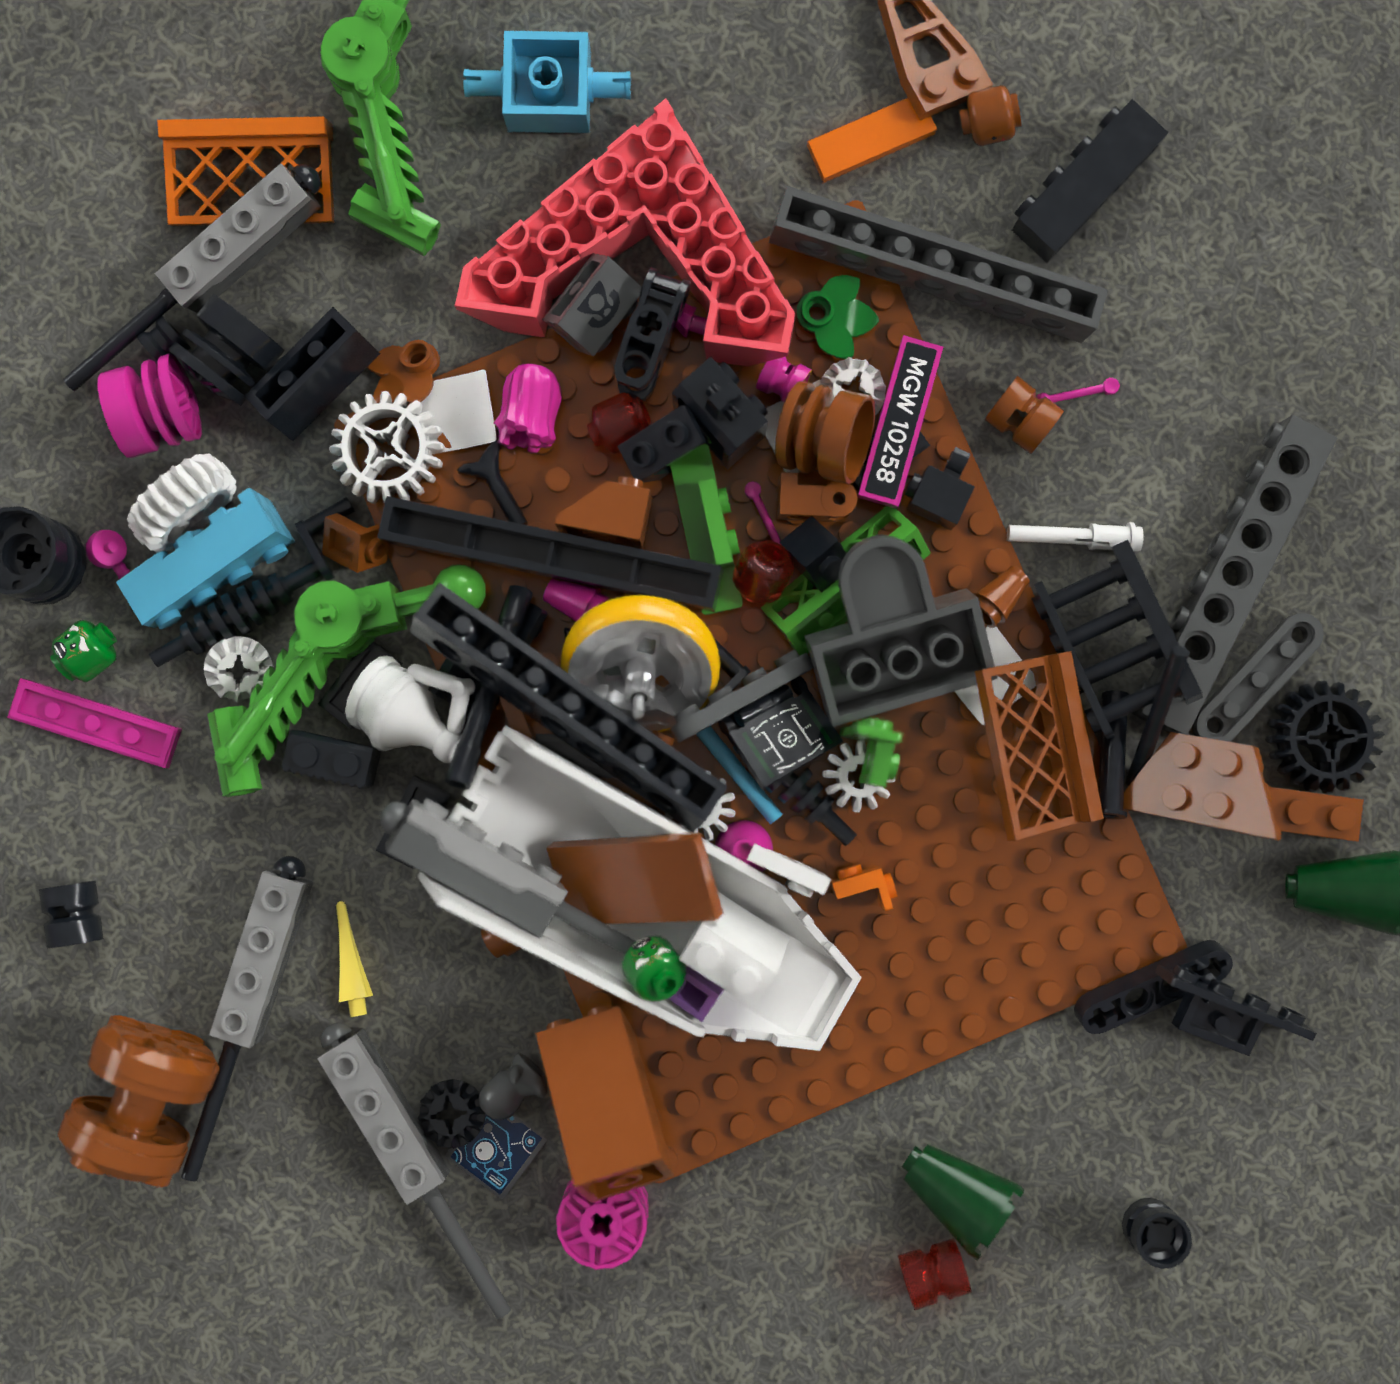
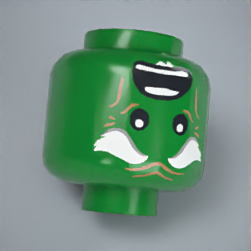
(84, 650)
(654, 968)

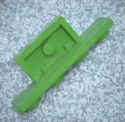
(704, 523)
(879, 760)

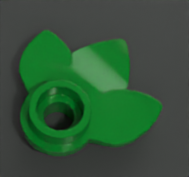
(843, 316)

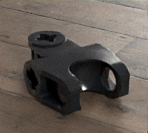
(657, 312)

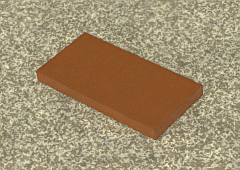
(638, 878)

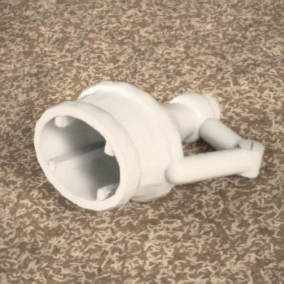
(400, 711)

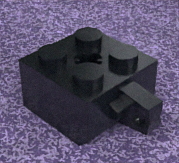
(722, 411)

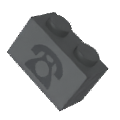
(594, 305)

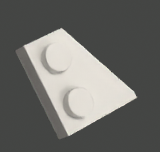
(799, 876)

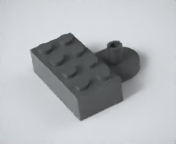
(897, 636)

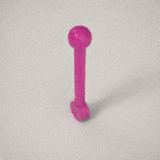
(1109, 387)
(753, 491)

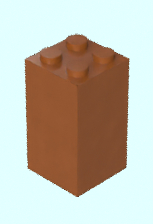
(603, 1104)

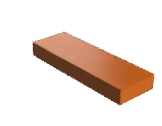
(868, 139)

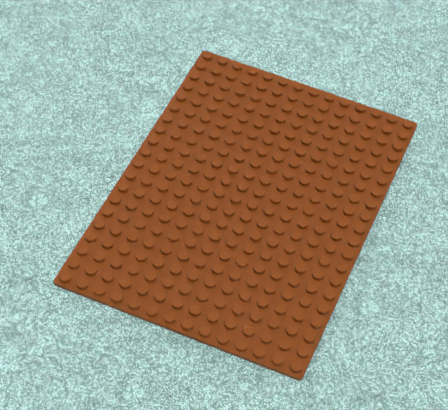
(979, 923)

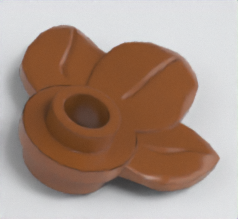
(406, 370)

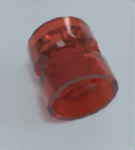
(934, 1274)

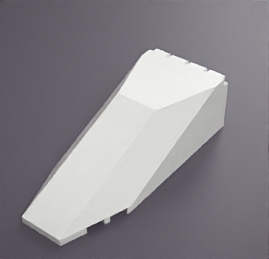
(547, 799)

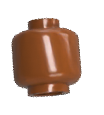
(991, 115)

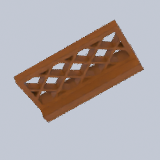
(1063, 739)

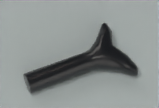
(488, 470)

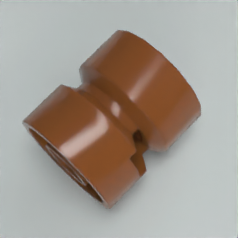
(1037, 423)

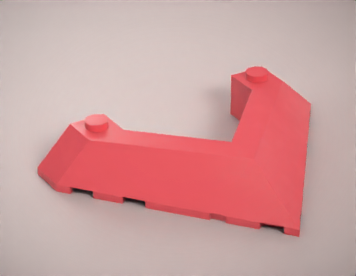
(640, 187)

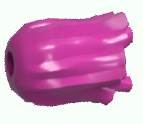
(529, 408)

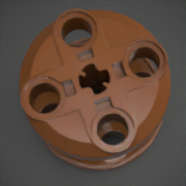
(129, 1132)

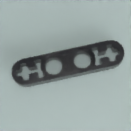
(1154, 992)

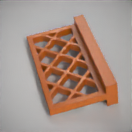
(237, 135)

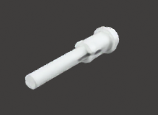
(1096, 536)

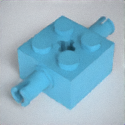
(542, 56)

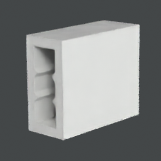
(736, 952)

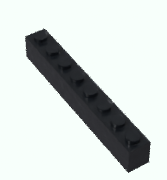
(550, 553)

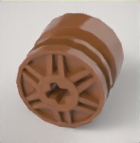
(825, 431)

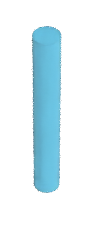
(739, 774)

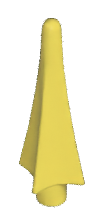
(352, 977)

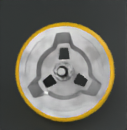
(645, 640)

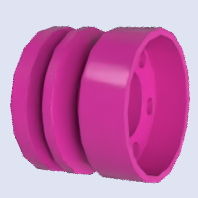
(149, 405)
(599, 1244)

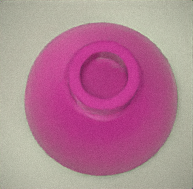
(740, 839)

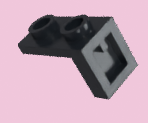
(661, 444)

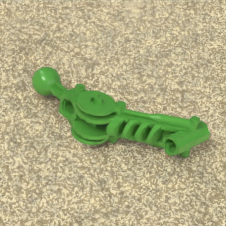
(364, 71)
(329, 626)

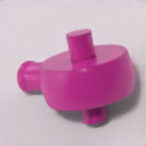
(107, 551)

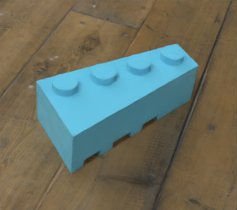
(207, 561)

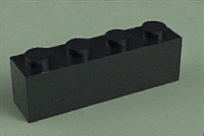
(1089, 181)

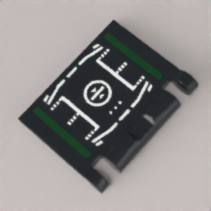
(780, 732)

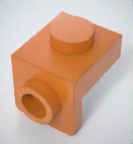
(855, 880)

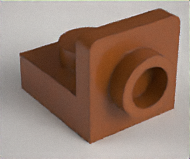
(353, 544)

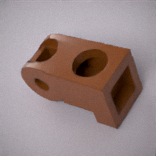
(822, 502)

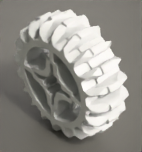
(397, 432)
(181, 501)

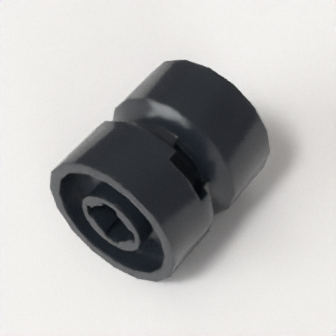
(71, 914)
(1164, 1240)

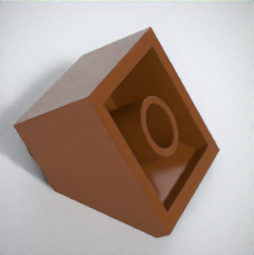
(610, 513)

